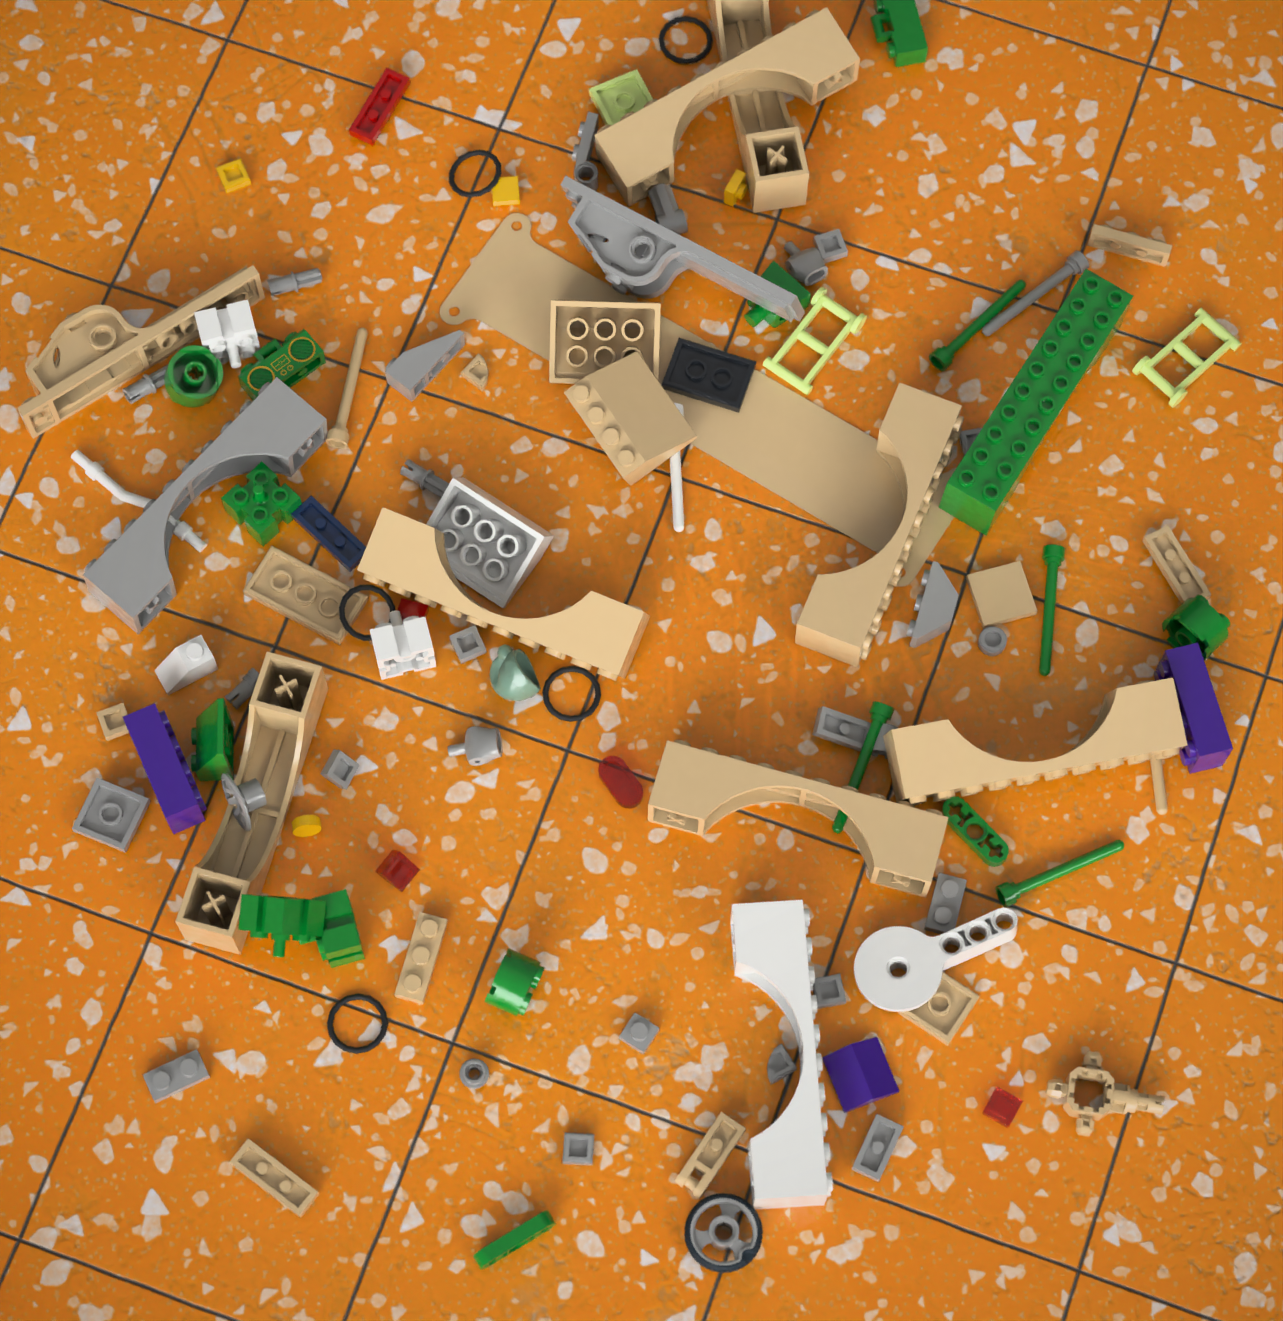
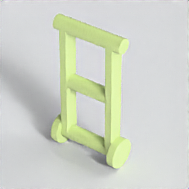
(819, 300)
(1177, 394)

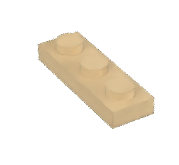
(1129, 244)
(1175, 564)
(421, 958)
(274, 1178)

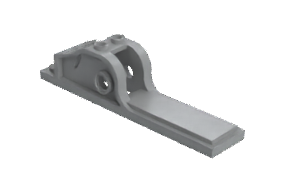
(648, 256)

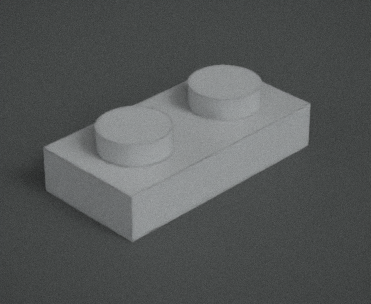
(945, 903)
(176, 1076)
(877, 1148)

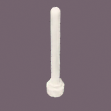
(676, 486)

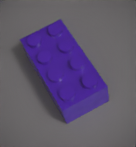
(1200, 712)
(163, 765)

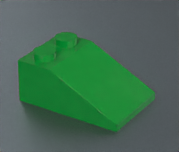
(213, 743)

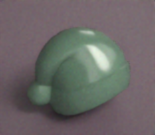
(513, 675)

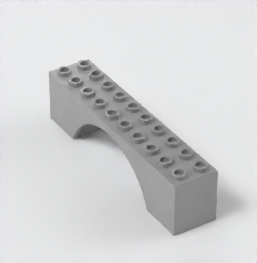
(134, 569)

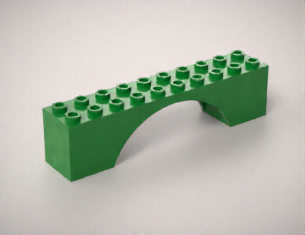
(1033, 401)

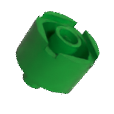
(206, 369)
(1197, 623)
(513, 982)

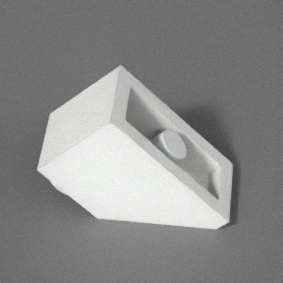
(186, 665)

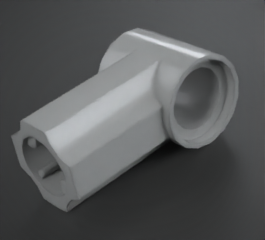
(666, 209)

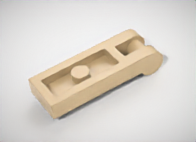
(711, 1154)

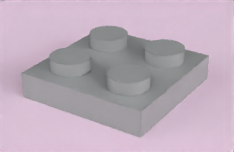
(111, 815)

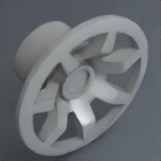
(246, 796)

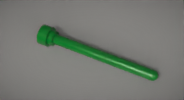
(942, 357)
(1053, 556)
(879, 714)
(1009, 893)

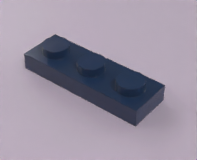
(329, 533)

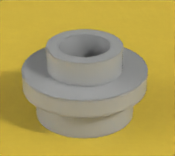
(474, 1064)

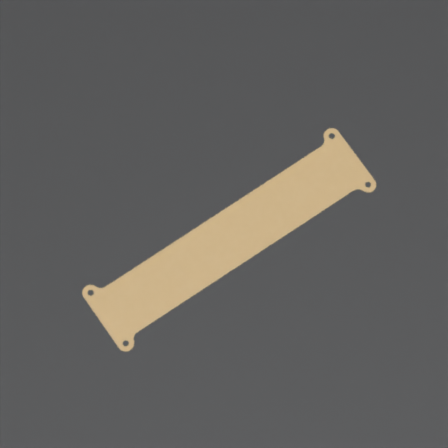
(772, 440)

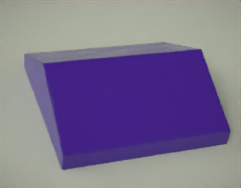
(860, 1074)

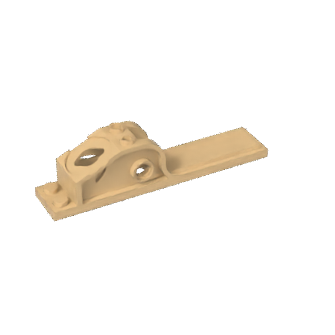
(104, 351)

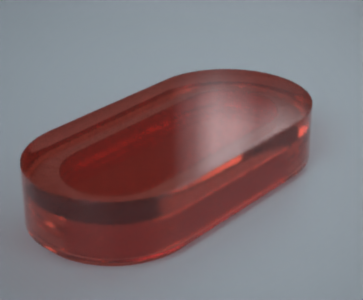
(620, 782)

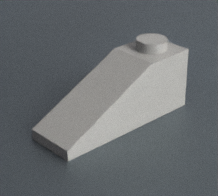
(420, 365)

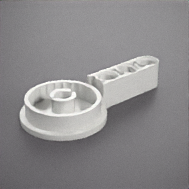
(922, 959)

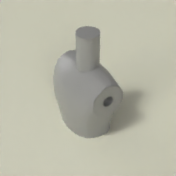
(805, 265)
(480, 745)

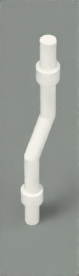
(96, 472)

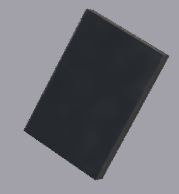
(708, 375)

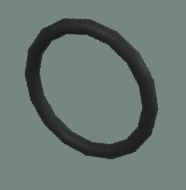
(685, 19)
(463, 157)
(349, 629)
(576, 717)
(376, 1042)

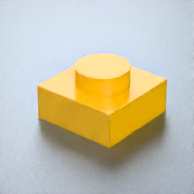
(736, 188)

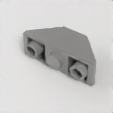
(934, 607)

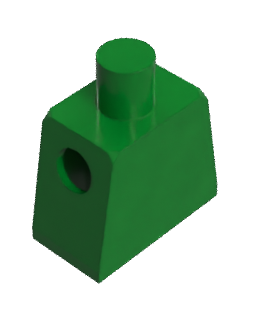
(779, 277)

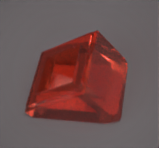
(397, 870)

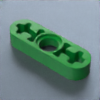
(975, 819)
(514, 1239)

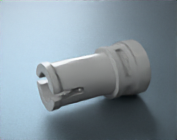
(244, 689)

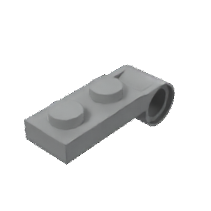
(583, 152)
(847, 730)

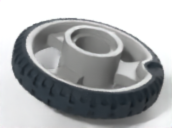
(742, 1251)

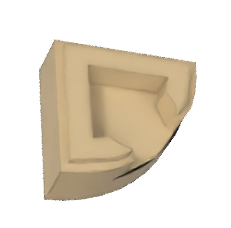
(476, 372)

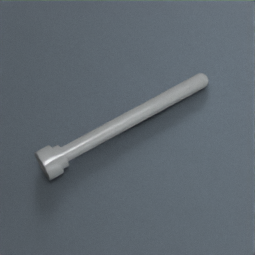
(1075, 264)

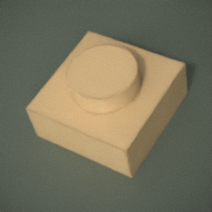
(113, 722)

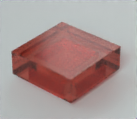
(1002, 1107)

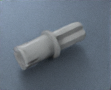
(294, 281)
(145, 386)
(425, 478)

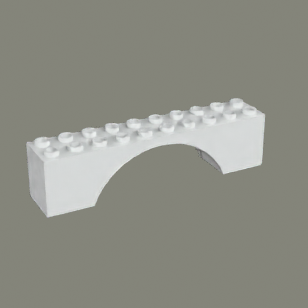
(774, 955)

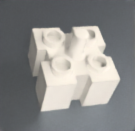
(228, 332)
(402, 645)

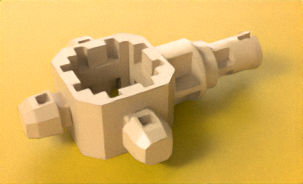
(1116, 1097)

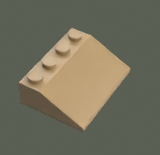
(598, 333)
(631, 416)

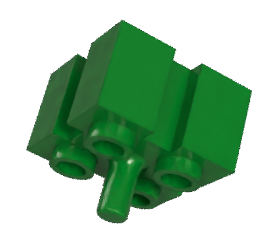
(261, 503)
(281, 918)
(340, 934)

